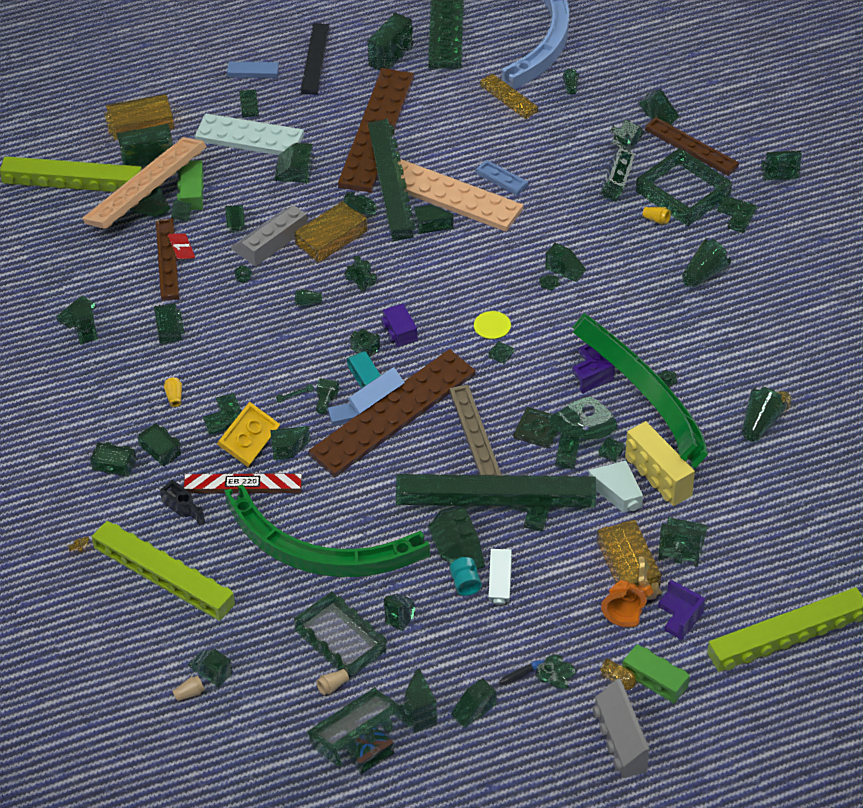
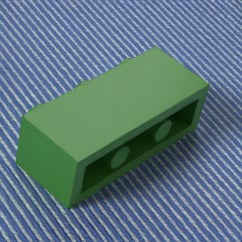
(191, 184)
(657, 673)

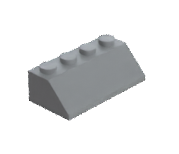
(270, 235)
(621, 730)

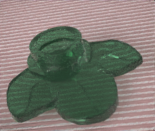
(555, 671)

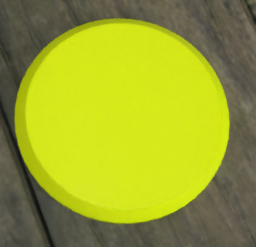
(492, 325)

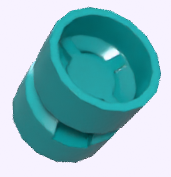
(465, 576)

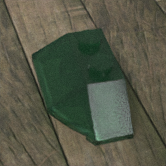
(456, 536)

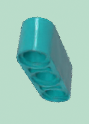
(362, 368)

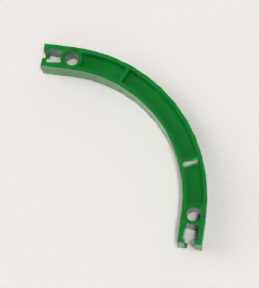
(681, 423)
(322, 559)

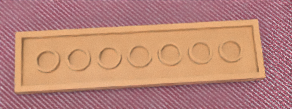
(144, 182)
(460, 197)

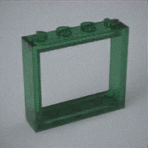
(678, 210)

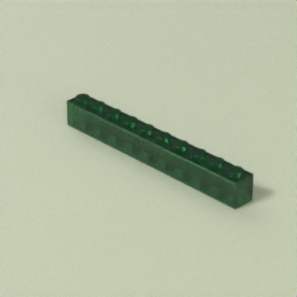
(496, 490)

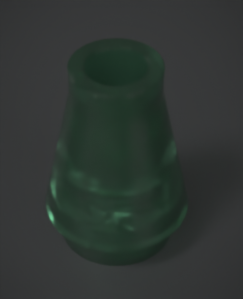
(571, 79)
(306, 297)

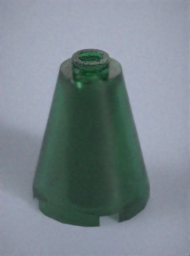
(705, 263)
(761, 412)

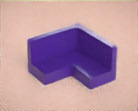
(594, 370)
(684, 606)

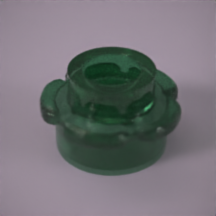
(242, 277)

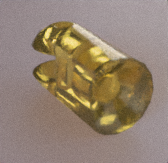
(614, 671)

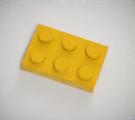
(248, 434)

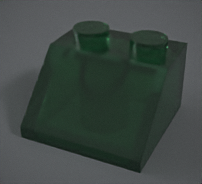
(295, 163)
(420, 704)

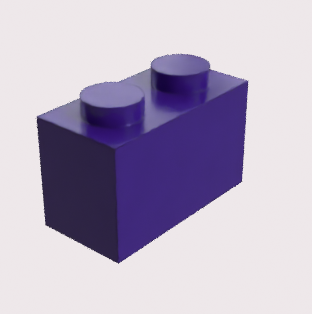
(399, 325)

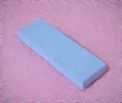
(375, 390)

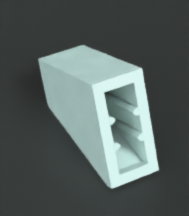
(618, 486)
(500, 576)

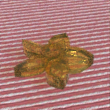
(78, 543)

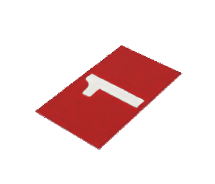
(181, 246)

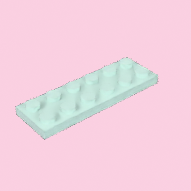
(247, 134)

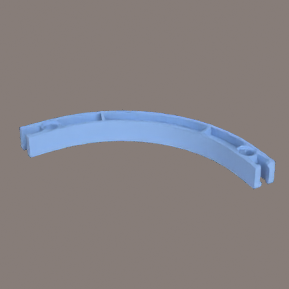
(546, 52)

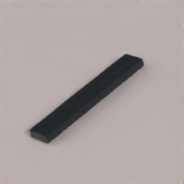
(315, 58)

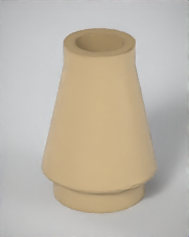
(330, 682)
(188, 689)

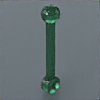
(280, 398)

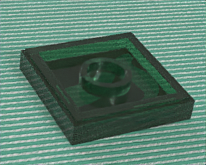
(535, 428)

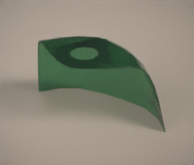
(572, 419)

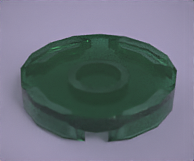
(360, 203)

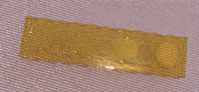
(509, 96)

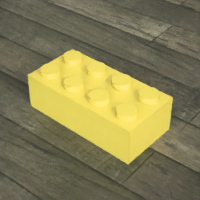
(659, 463)

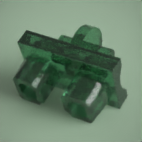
(360, 273)

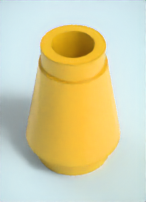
(657, 214)
(173, 390)

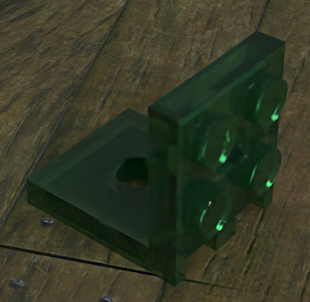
(682, 540)

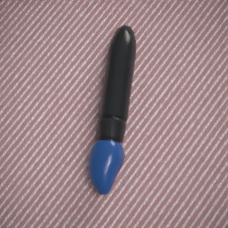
(520, 672)

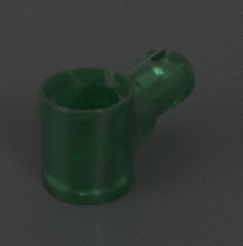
(326, 391)

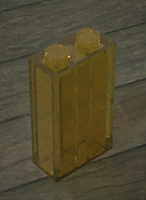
(138, 114)
(330, 231)
(621, 549)

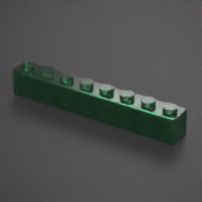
(390, 180)

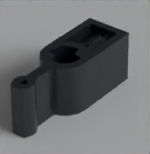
(181, 502)

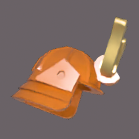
(627, 599)

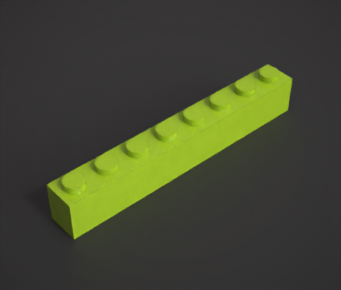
(65, 174)
(163, 570)
(786, 630)

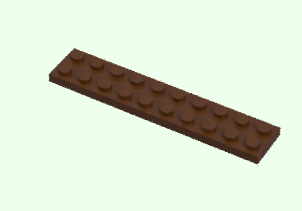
(385, 103)
(391, 413)

